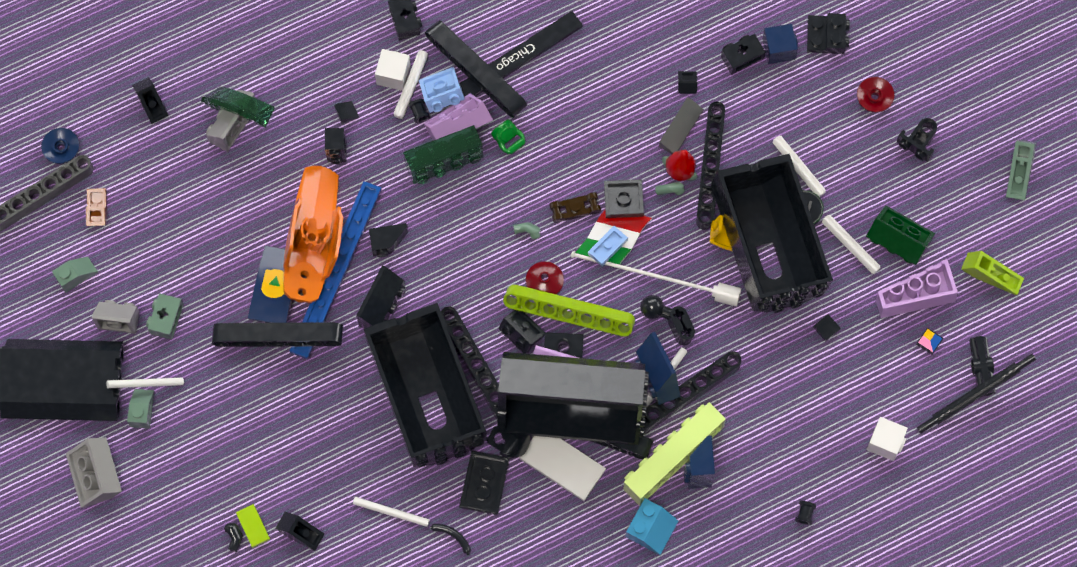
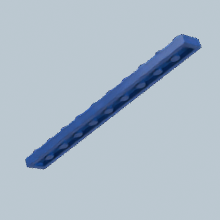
(350, 238)

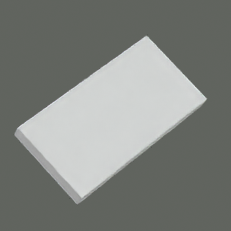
(563, 465)

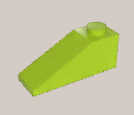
(992, 272)

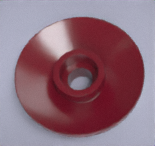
(878, 87)
(552, 284)

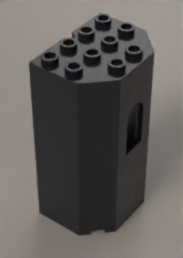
(767, 206)
(416, 360)
(572, 398)

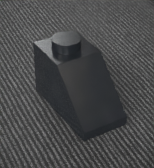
(150, 100)
(386, 238)
(299, 530)

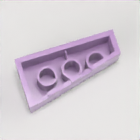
(919, 291)

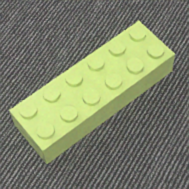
(673, 454)

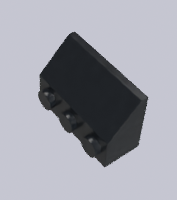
(381, 298)

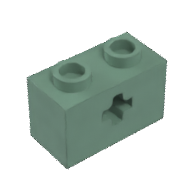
(164, 327)

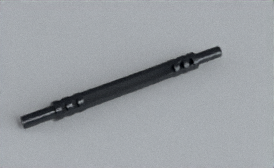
(976, 393)

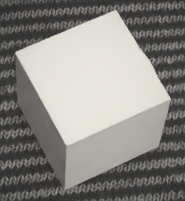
(392, 69)
(887, 439)

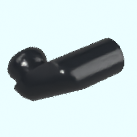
(235, 534)

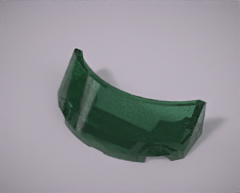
(239, 104)

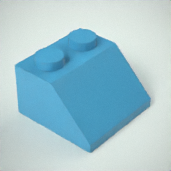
(651, 526)

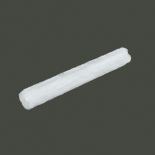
(410, 84)
(799, 166)
(851, 244)

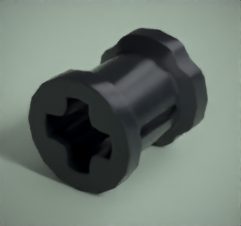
(419, 110)
(805, 513)

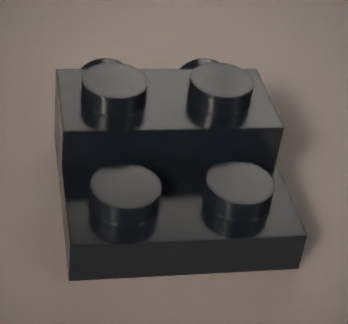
(827, 33)

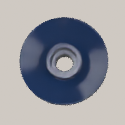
(57, 138)

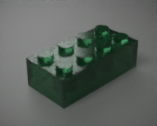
(443, 155)

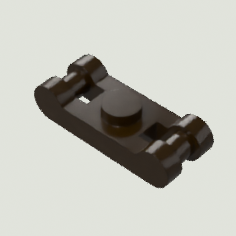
(575, 207)

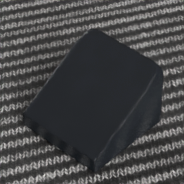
(687, 82)
(346, 112)

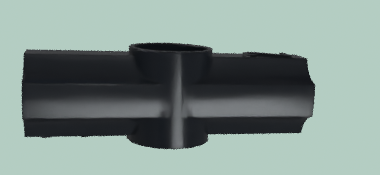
(981, 362)

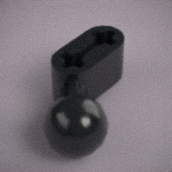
(653, 307)

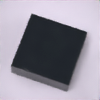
(826, 327)

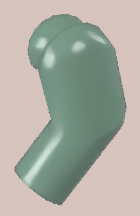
(675, 187)

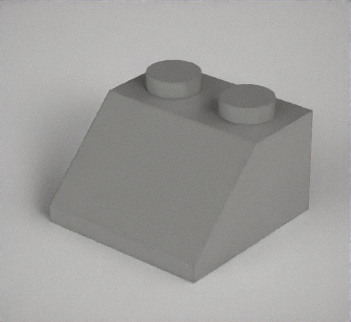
(116, 316)

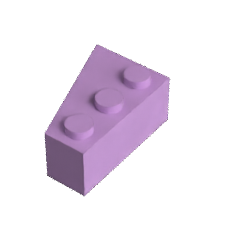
(457, 117)

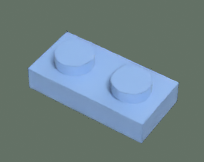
(607, 246)

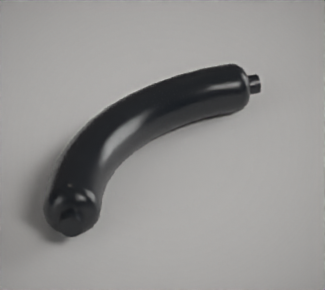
(455, 534)

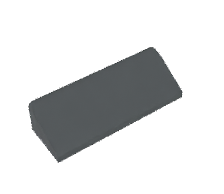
(680, 126)

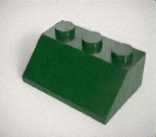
(900, 235)

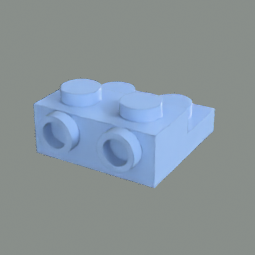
(441, 90)

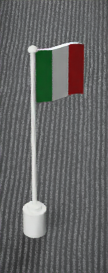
(632, 228)

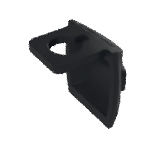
(514, 444)

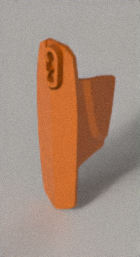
(312, 235)

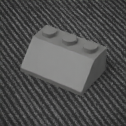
(226, 127)
(93, 471)

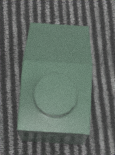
(74, 273)
(140, 408)

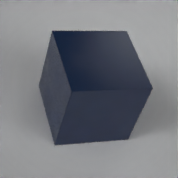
(780, 43)

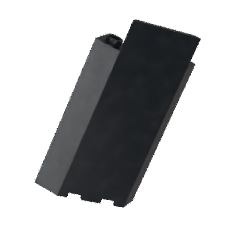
(60, 379)

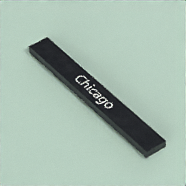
(528, 50)

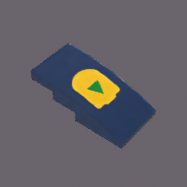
(268, 298)

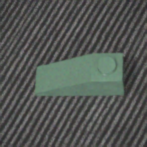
(1021, 169)

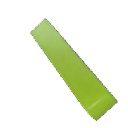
(578, 309)

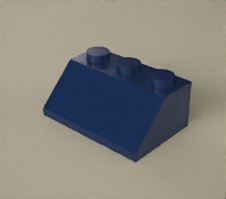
(662, 375)
(700, 468)

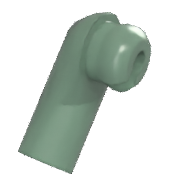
(527, 227)

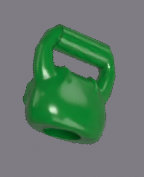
(504, 133)

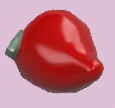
(680, 165)

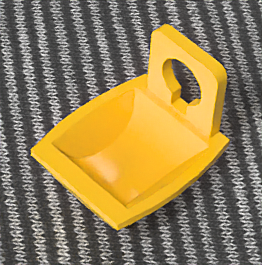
(718, 234)

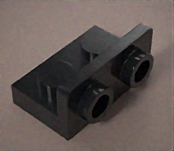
(521, 330)

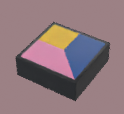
(929, 341)

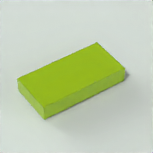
(253, 526)

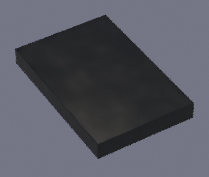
(484, 482)

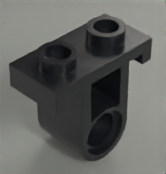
(919, 140)

